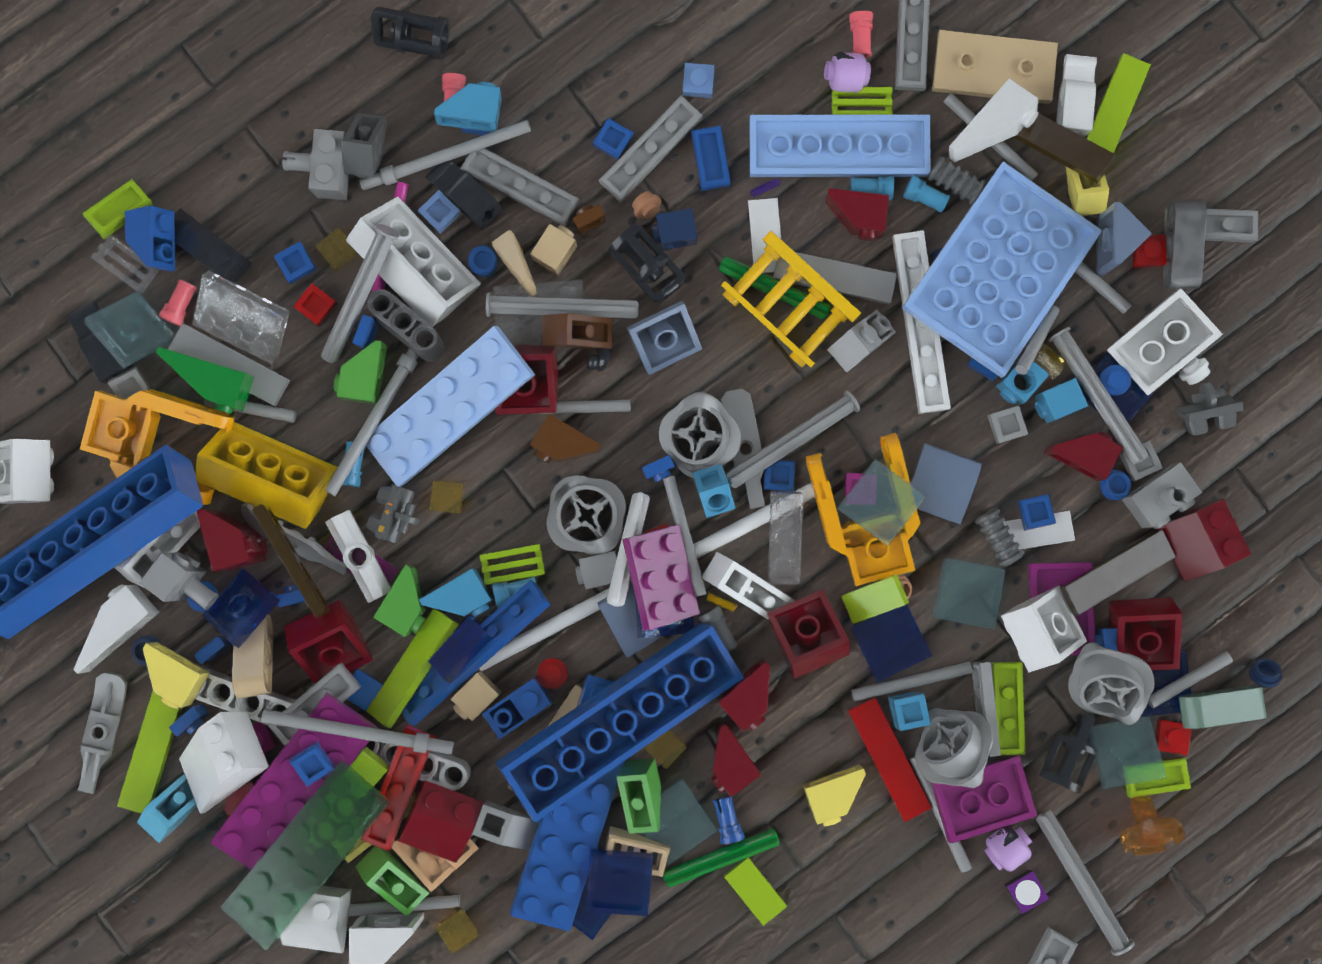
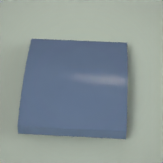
(945, 481)
(623, 624)

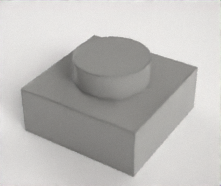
(128, 383)
(1007, 424)
(1145, 467)

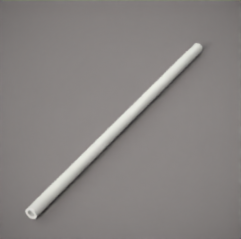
(591, 606)

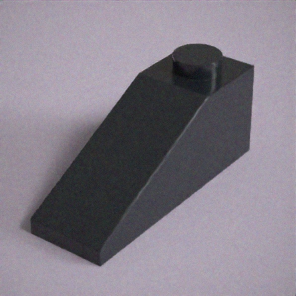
(208, 248)

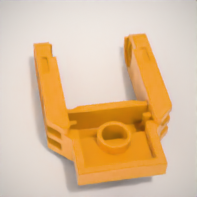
(127, 427)
(867, 555)

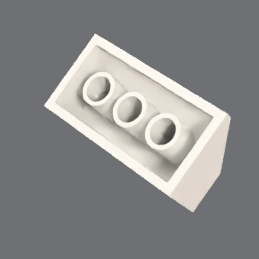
(416, 263)

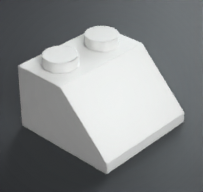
(25, 471)
(1044, 629)
(321, 922)
(379, 936)

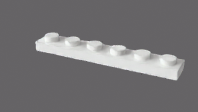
(923, 342)

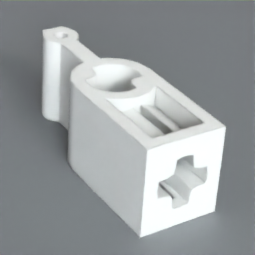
(1077, 94)

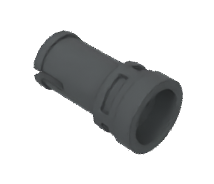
(716, 619)

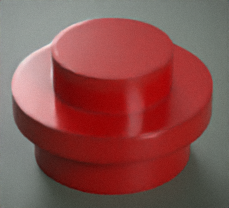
(552, 673)

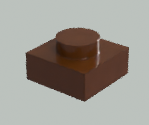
(588, 218)

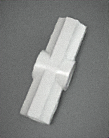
(348, 538)

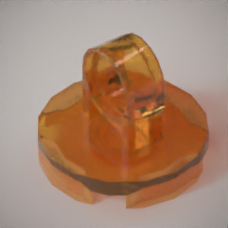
(1150, 831)

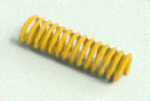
(719, 601)

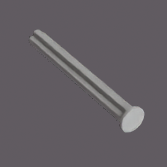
(359, 292)
(547, 305)
(1099, 396)
(792, 440)
(1084, 883)

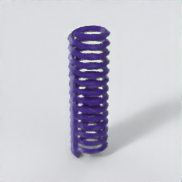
(768, 184)

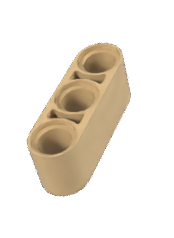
(254, 662)

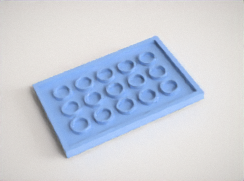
(1002, 269)

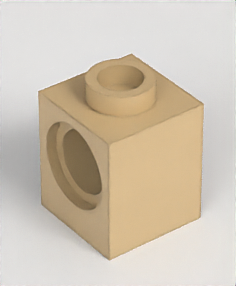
(554, 248)
(475, 696)

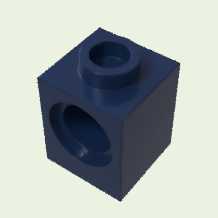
(675, 229)

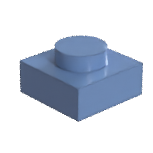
(698, 80)
(439, 211)

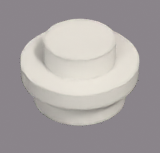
(1195, 371)

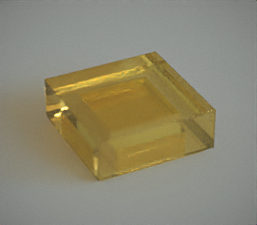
(336, 249)
(1049, 361)
(446, 497)
(666, 748)
(457, 931)

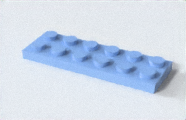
(839, 145)
(448, 406)

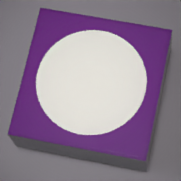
(1026, 891)

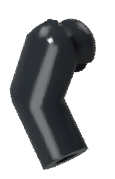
(599, 360)

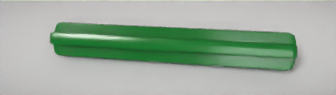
(766, 283)
(720, 858)

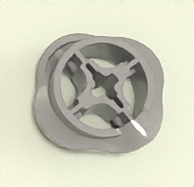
(671, 431)
(604, 540)
(1111, 683)
(954, 748)

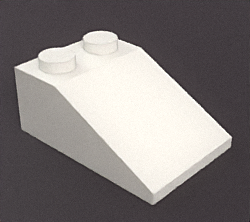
(1164, 341)
(222, 758)

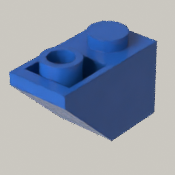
(152, 236)
(518, 707)

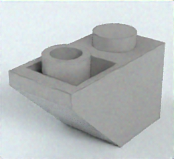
(861, 340)
(505, 826)

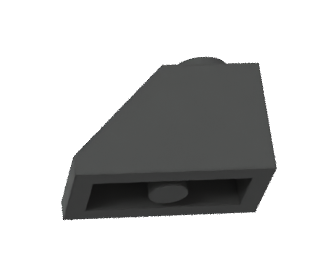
(364, 145)

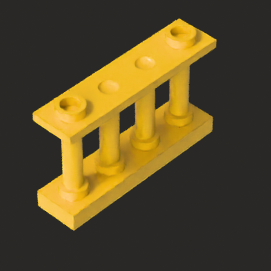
(819, 290)

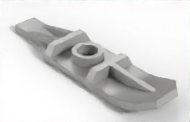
(740, 407)
(305, 548)
(104, 713)

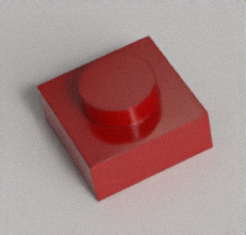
(1151, 252)
(315, 304)
(1172, 737)

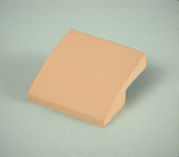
(428, 867)

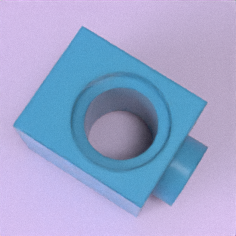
(1033, 378)
(1060, 401)
(713, 490)
(909, 710)

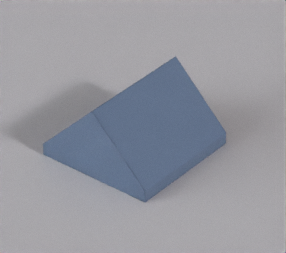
(1119, 237)
(664, 338)

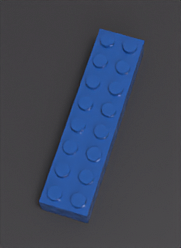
(95, 537)
(619, 721)

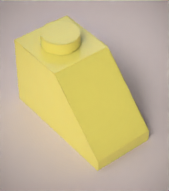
(1086, 195)
(173, 675)
(833, 794)

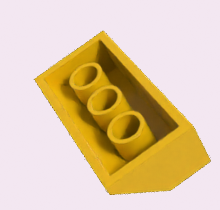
(265, 473)

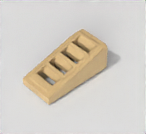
(512, 256)
(639, 842)

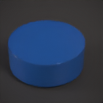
(483, 261)

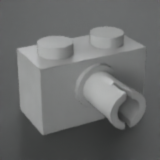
(323, 163)
(1162, 495)
(176, 577)

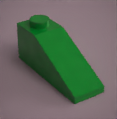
(213, 382)

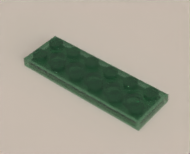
(305, 855)

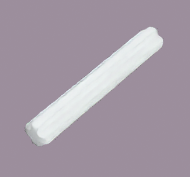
(633, 526)

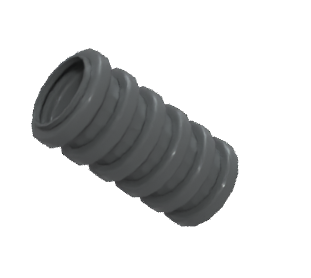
(956, 180)
(999, 537)

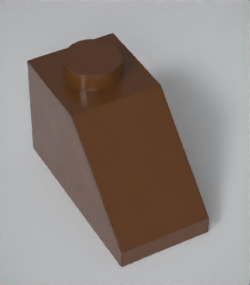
(577, 331)
(561, 442)

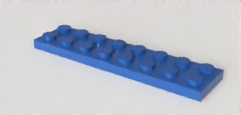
(563, 846)

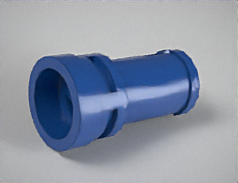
(729, 826)

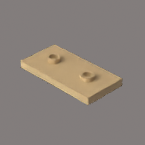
(983, 64)

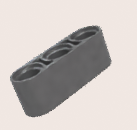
(1185, 244)
(396, 316)

